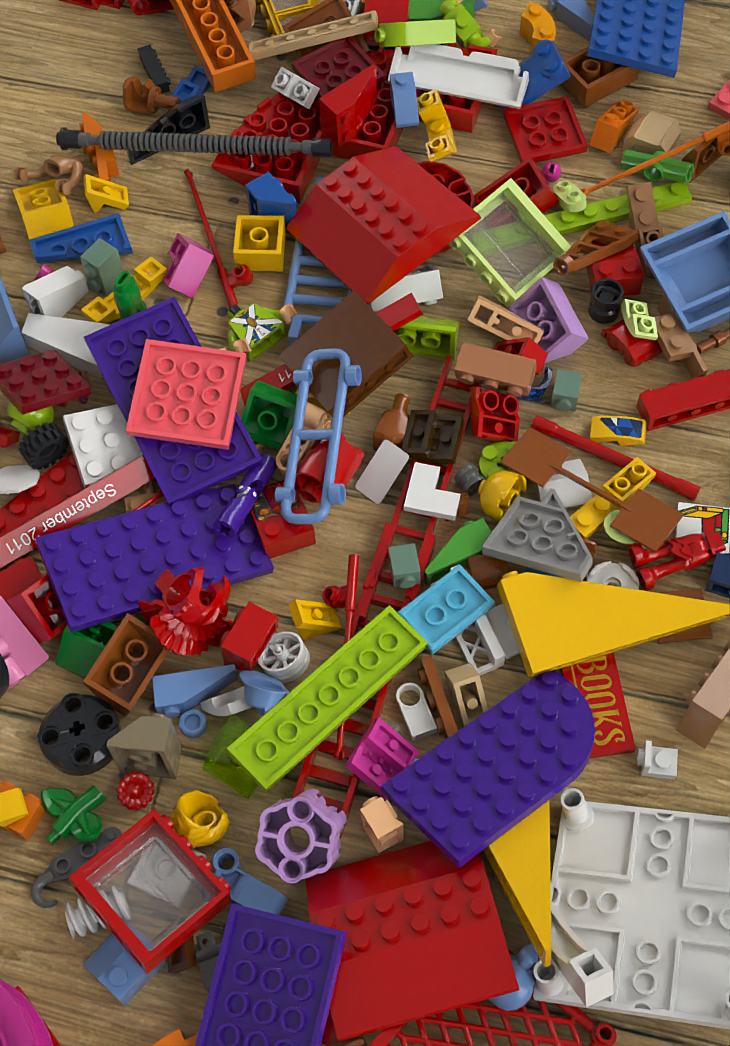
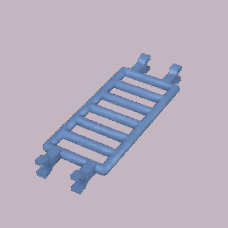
(294, 279)

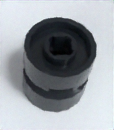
(605, 301)

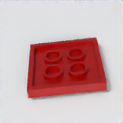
(545, 130)

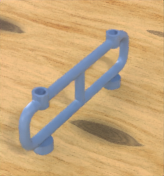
(331, 493)

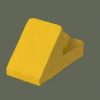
(104, 192)
(313, 618)

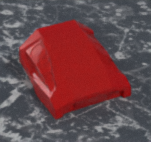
(633, 348)
(494, 415)

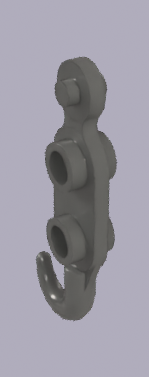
(69, 862)

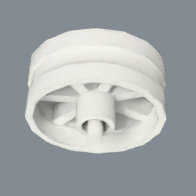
(292, 665)

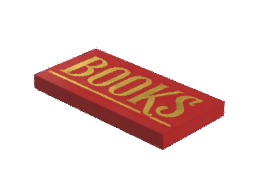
(602, 689)

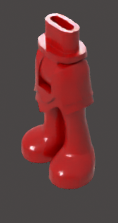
(686, 552)

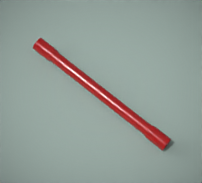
(553, 430)

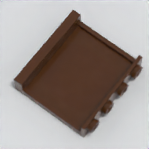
(363, 337)

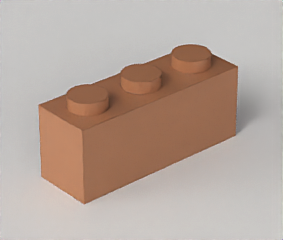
(495, 369)

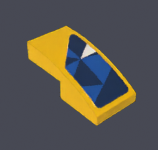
(618, 428)

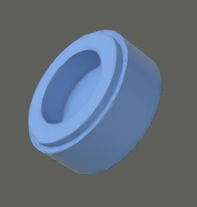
(193, 723)

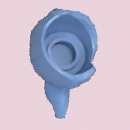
(525, 977)

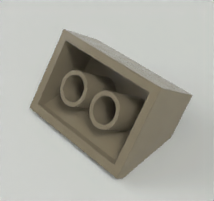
(147, 747)

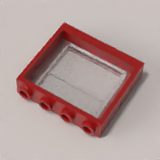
(151, 889)

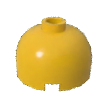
(499, 492)

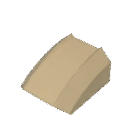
(652, 133)

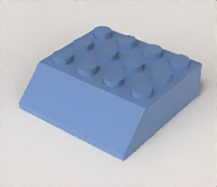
(694, 271)

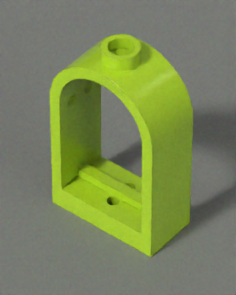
(416, 33)

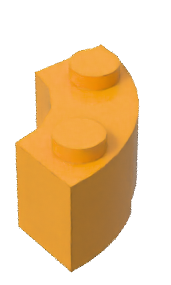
(537, 25)

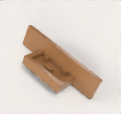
(676, 342)

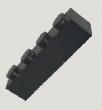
(153, 68)

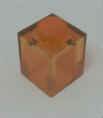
(486, 570)

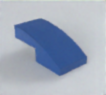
(194, 84)

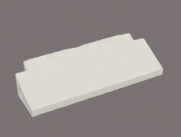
(470, 77)

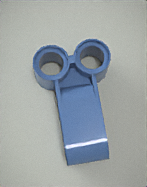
(245, 888)

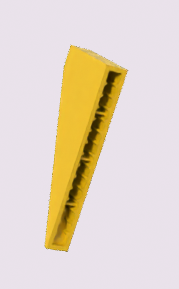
(575, 621)
(523, 870)

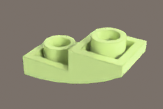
(638, 319)

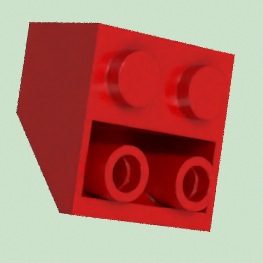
(248, 636)

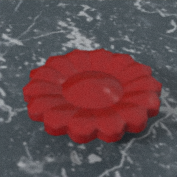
(135, 790)

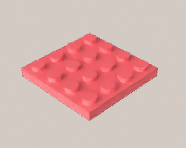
(186, 394)

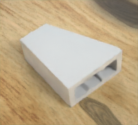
(56, 292)

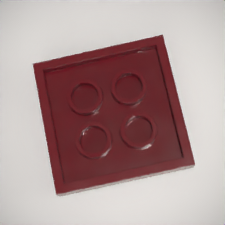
(334, 65)
(41, 382)

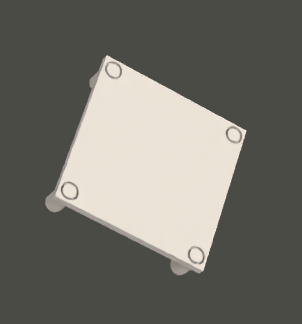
(652, 902)

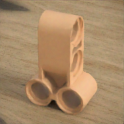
(314, 419)

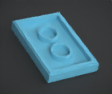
(447, 608)

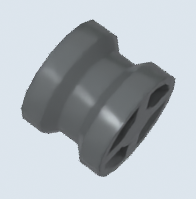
(469, 479)

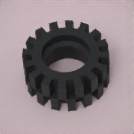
(43, 446)

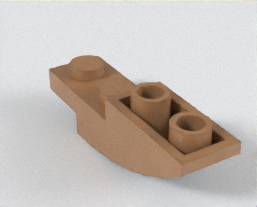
(643, 218)

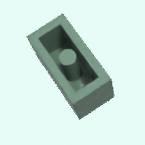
(101, 266)

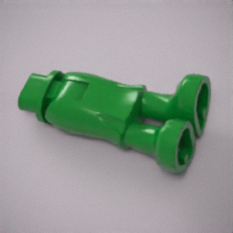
(127, 295)

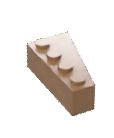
(709, 705)

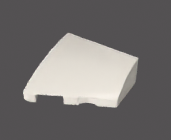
(226, 703)

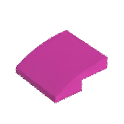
(380, 755)

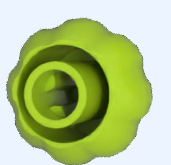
(29, 420)

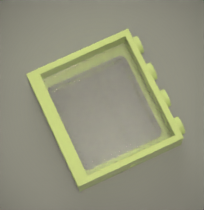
(510, 243)

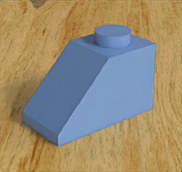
(404, 99)

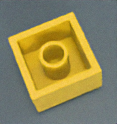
(260, 242)

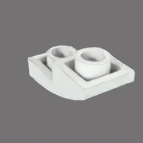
(295, 87)

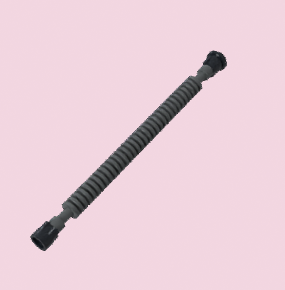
(194, 143)

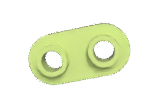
(570, 196)

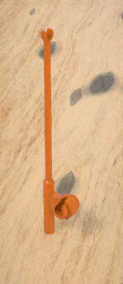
(723, 144)

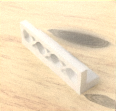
(488, 640)

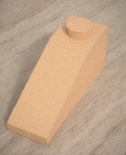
(502, 321)

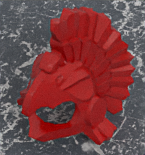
(188, 615)

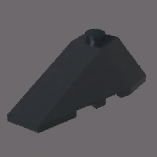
(184, 117)

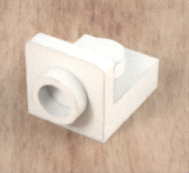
(657, 761)

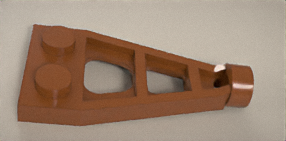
(614, 236)

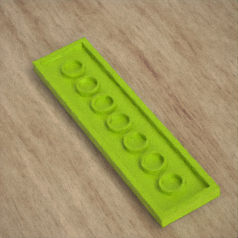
(326, 698)

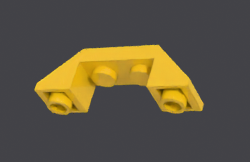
(438, 126)

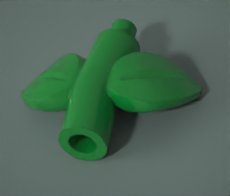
(73, 814)

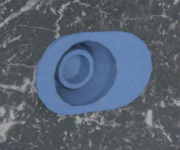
(262, 690)

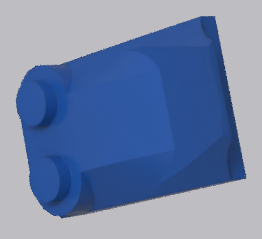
(545, 70)

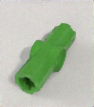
(666, 168)

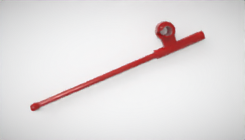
(238, 276)
(339, 598)

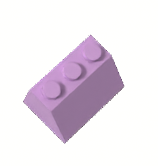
(550, 310)

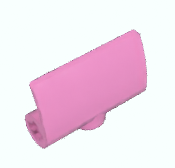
(18, 646)

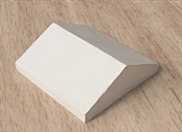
(570, 493)

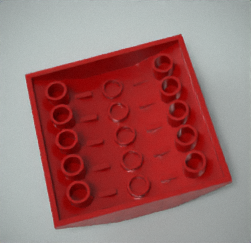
(378, 220)
(415, 937)

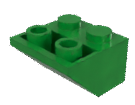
(83, 647)

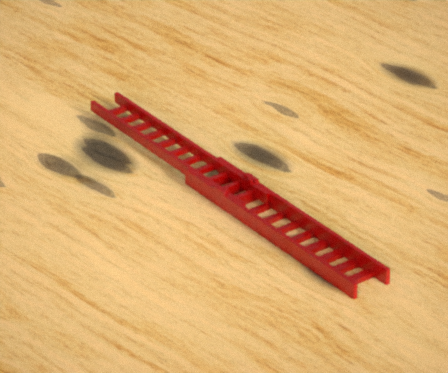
(369, 598)

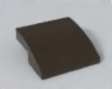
(433, 437)

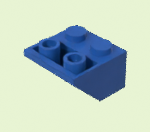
(268, 198)

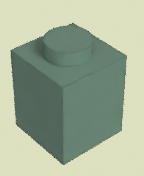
(566, 390)
(404, 565)

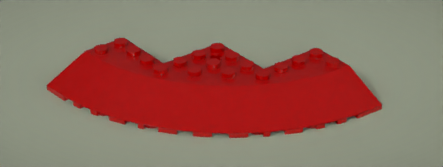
(287, 118)

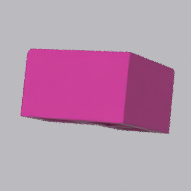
(188, 265)

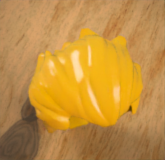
(199, 818)

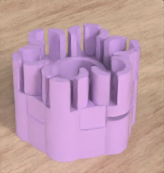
(280, 851)

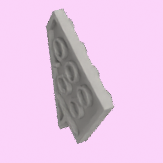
(540, 538)

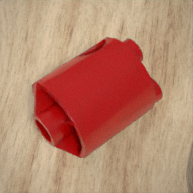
(312, 468)

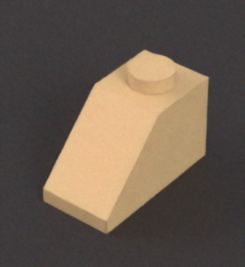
(466, 692)

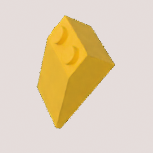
(43, 208)

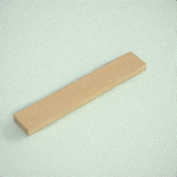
(314, 35)

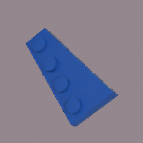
(74, 241)

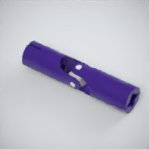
(244, 497)

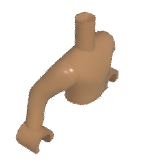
(56, 166)

